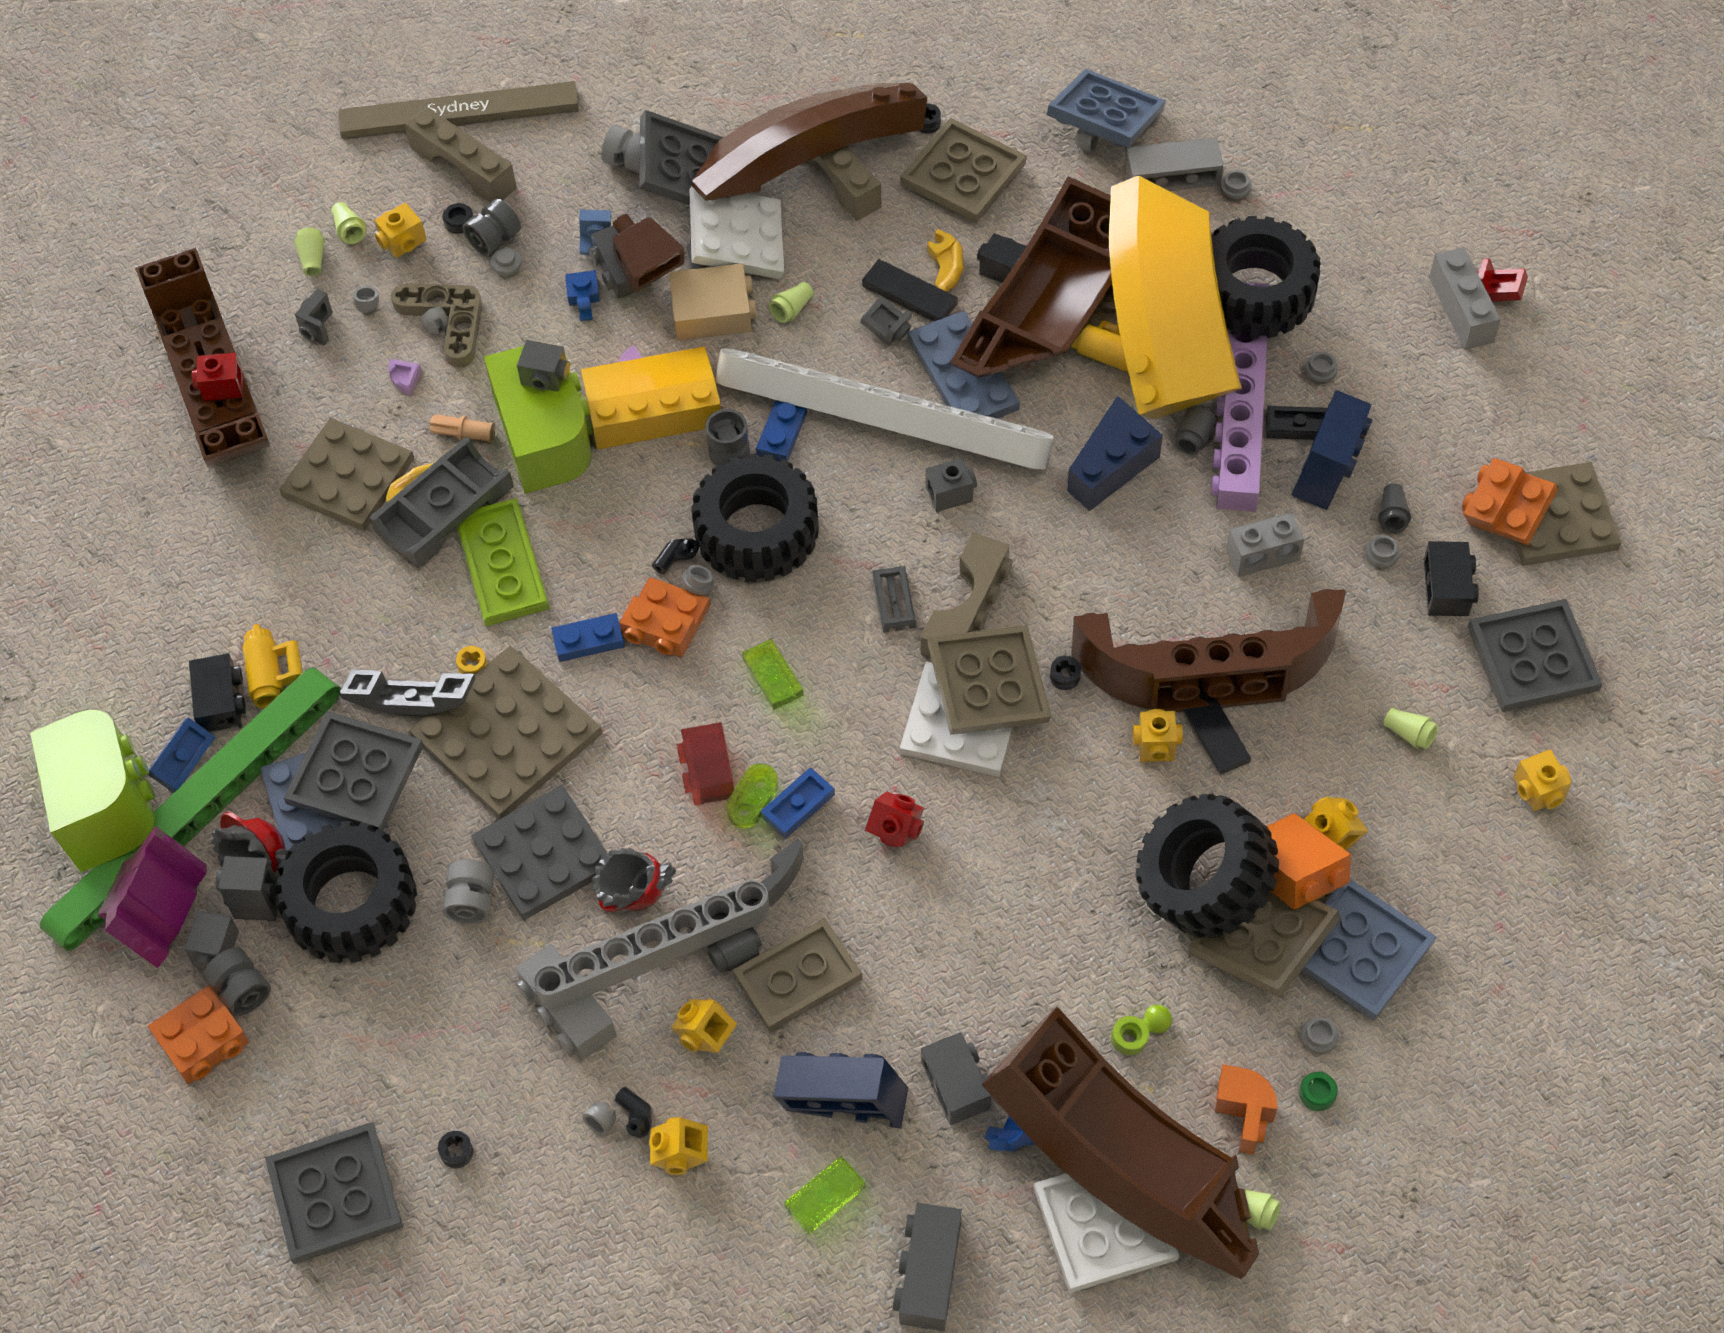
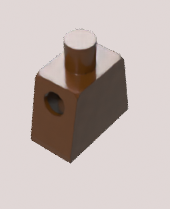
(645, 251)

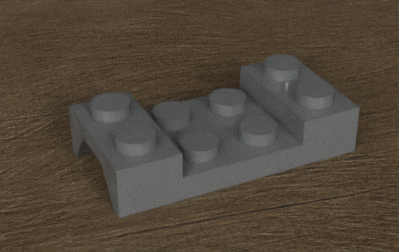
(439, 502)

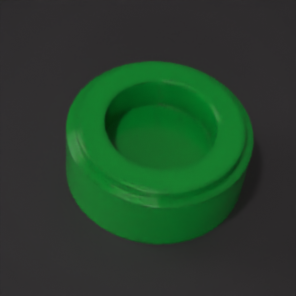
(1318, 1091)

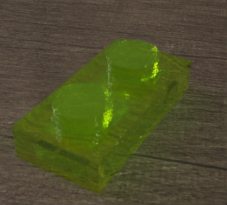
(772, 674)
(825, 1194)

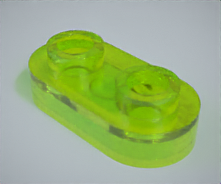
(749, 797)

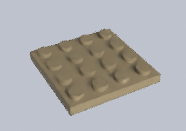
(507, 733)

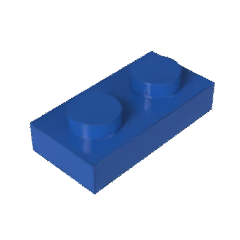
(781, 430)
(587, 637)
(180, 755)
(797, 803)

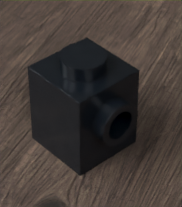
(998, 257)

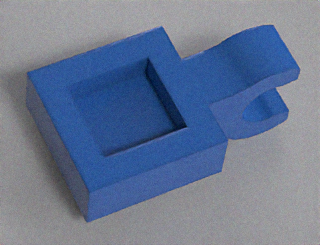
(582, 291)

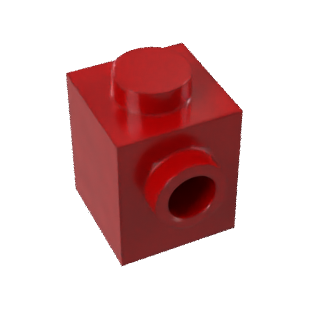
(218, 377)

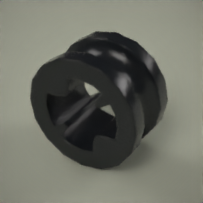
(934, 123)
(1073, 668)
(455, 1161)

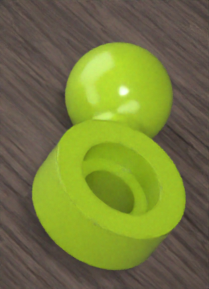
(1155, 1020)

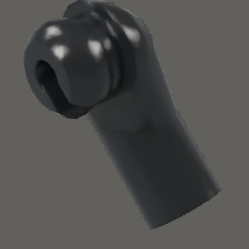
(675, 551)
(639, 1112)

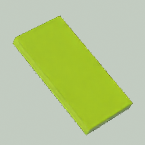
(502, 563)

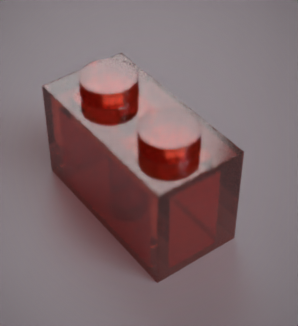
(707, 763)

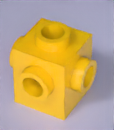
(399, 230)
(1157, 735)
(1542, 781)
(1337, 820)
(703, 1025)
(678, 1145)

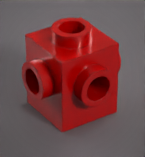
(895, 819)

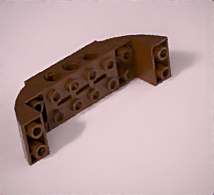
(194, 328)
(1230, 667)

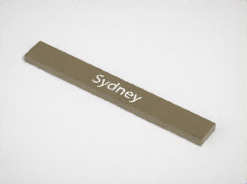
(461, 108)

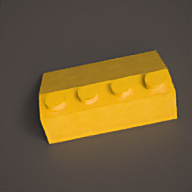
(650, 397)

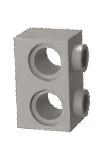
(1265, 544)

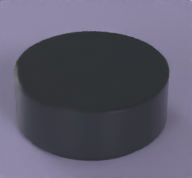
(455, 216)

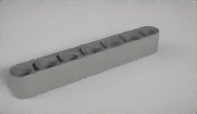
(642, 959)

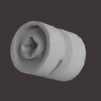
(622, 149)
(468, 891)

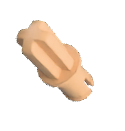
(462, 428)

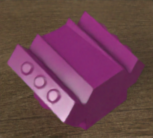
(152, 896)

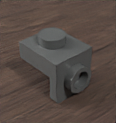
(312, 315)
(886, 321)

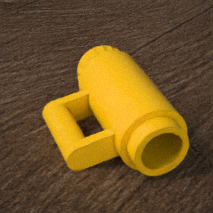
(1102, 344)
(263, 665)

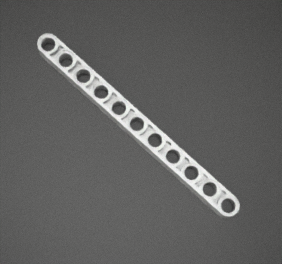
(884, 408)

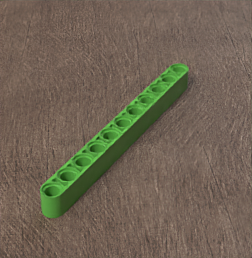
(202, 796)

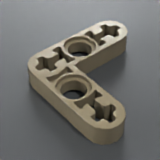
(456, 312)

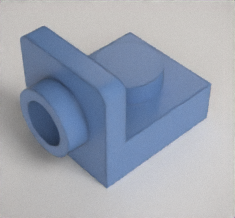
(591, 222)

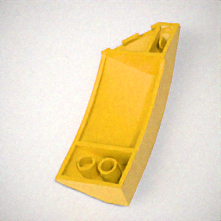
(1167, 300)

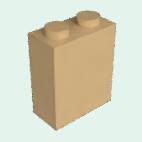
(711, 301)

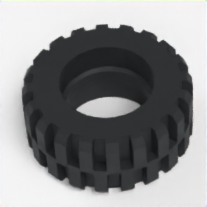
(1275, 249)
(755, 483)
(327, 856)
(1235, 888)

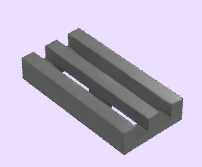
(897, 621)

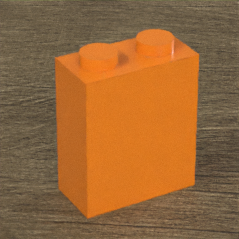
(1307, 862)

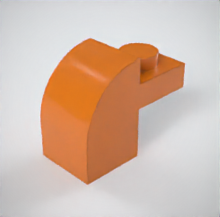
(1247, 1096)

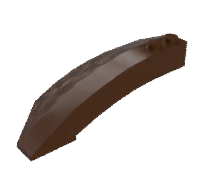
(805, 131)
(1048, 290)
(1124, 1146)

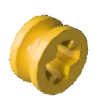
(473, 653)

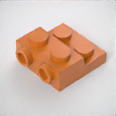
(1508, 501)
(664, 617)
(199, 1034)

